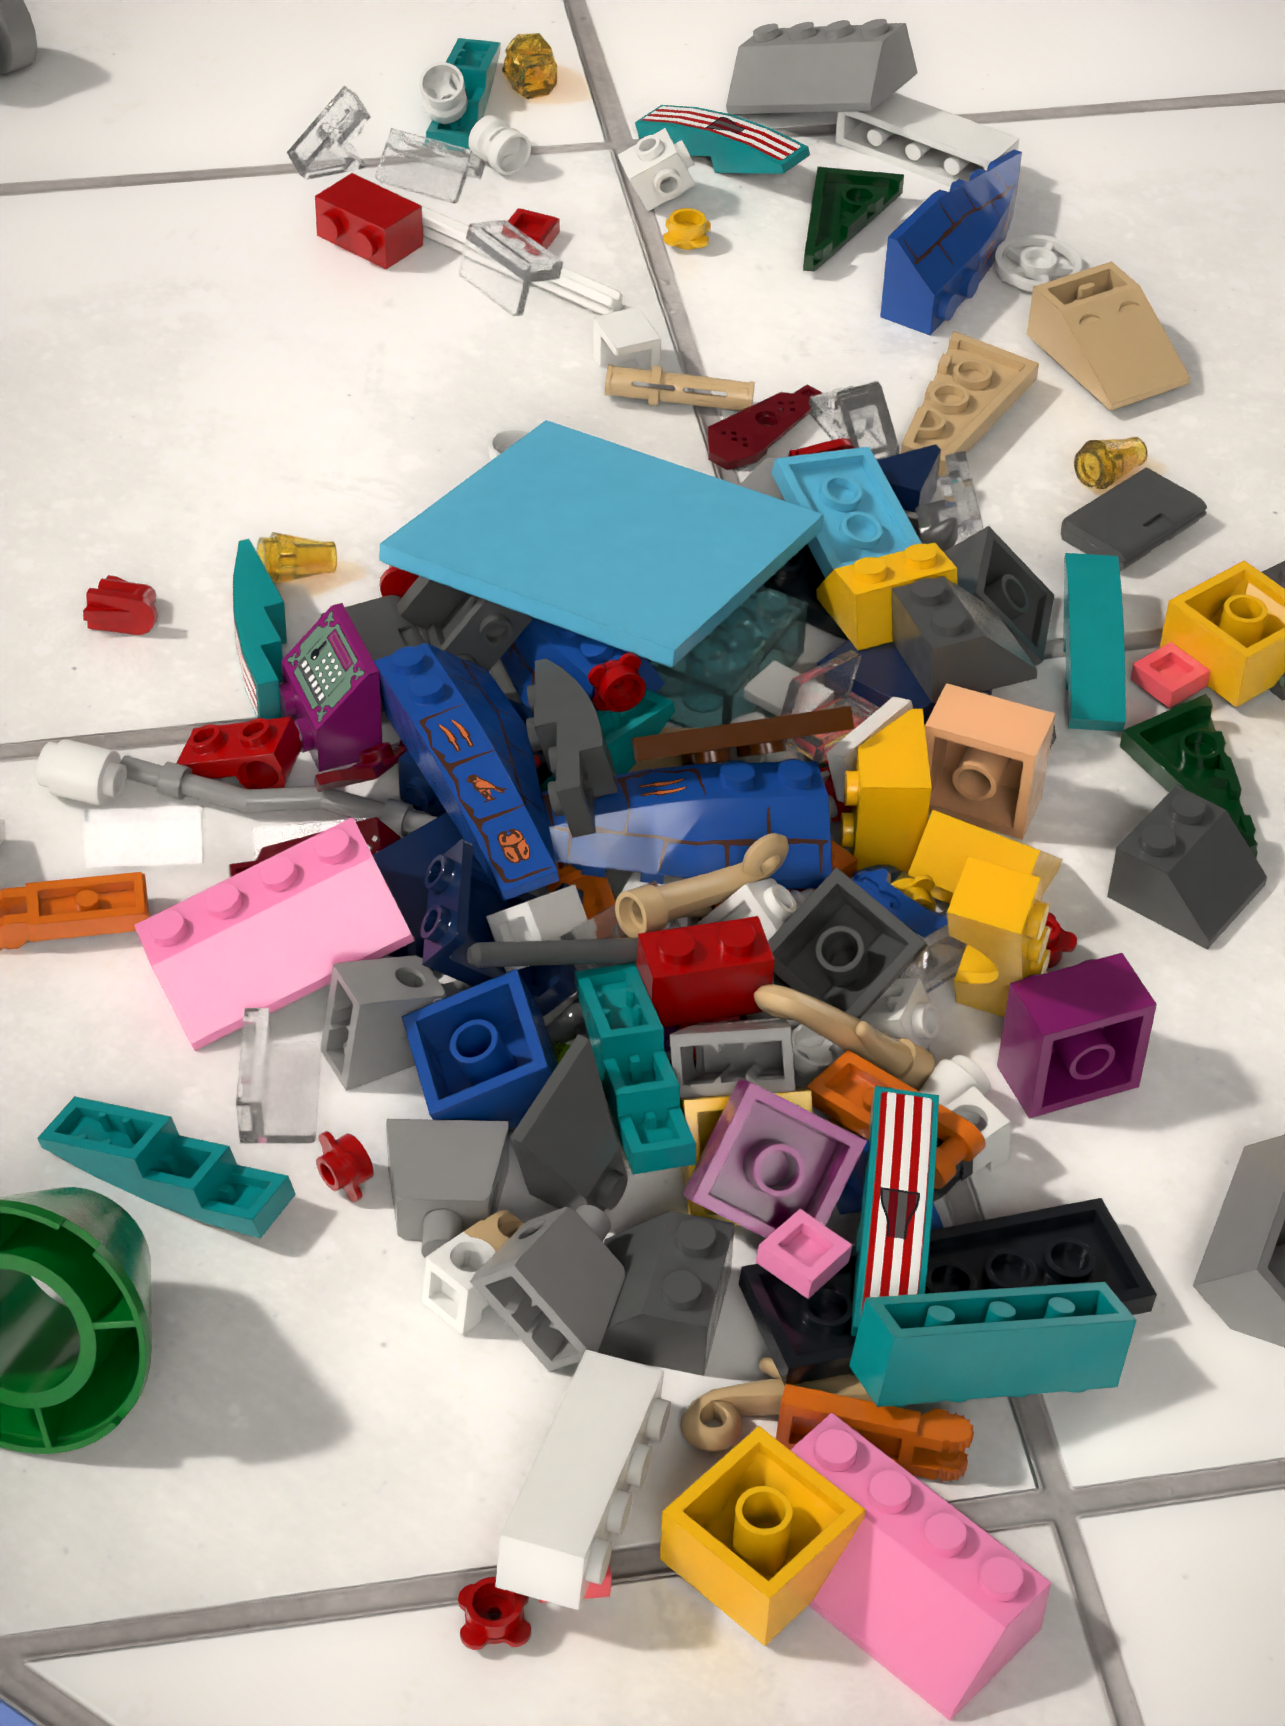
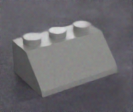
(1246, 1251)

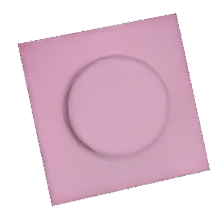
(803, 1253)

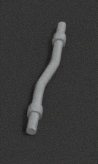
(178, 781)

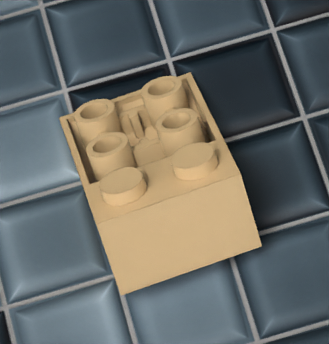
(1105, 335)

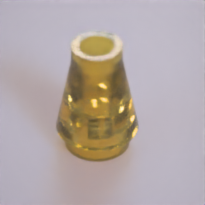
(1107, 460)
(295, 557)

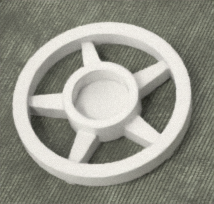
(1034, 262)

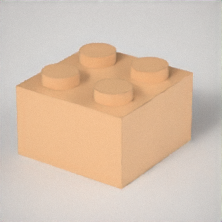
(987, 759)

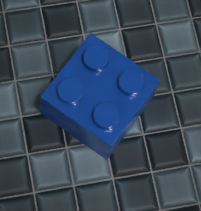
(482, 1052)

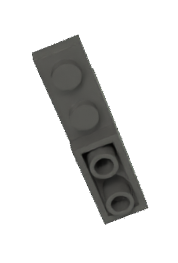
(572, 744)

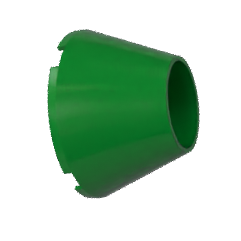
(78, 1366)

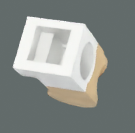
(453, 1265)

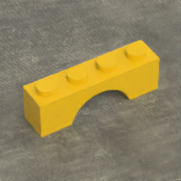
(1004, 929)

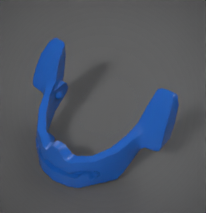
(877, 881)

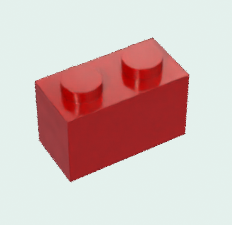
(369, 220)
(705, 970)

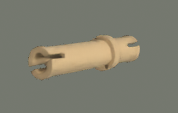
(620, 383)

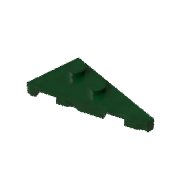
(843, 206)
(1188, 752)

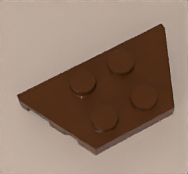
(748, 737)

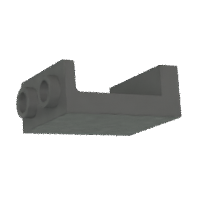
(462, 622)

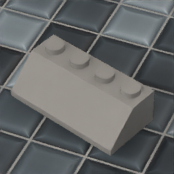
(820, 68)

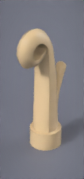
(652, 907)
(897, 1057)
(748, 1399)

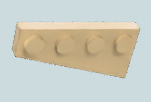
(967, 396)

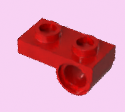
(254, 751)

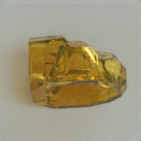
(530, 65)

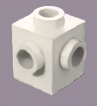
(658, 169)

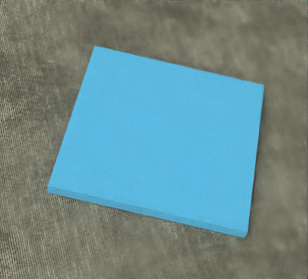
(604, 541)

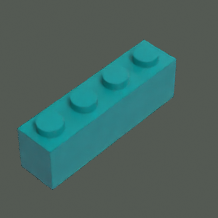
(991, 1343)

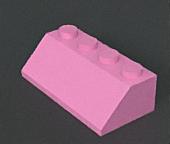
(272, 932)
(920, 1577)

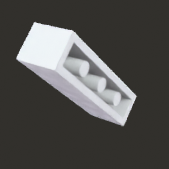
(923, 139)
(582, 1481)

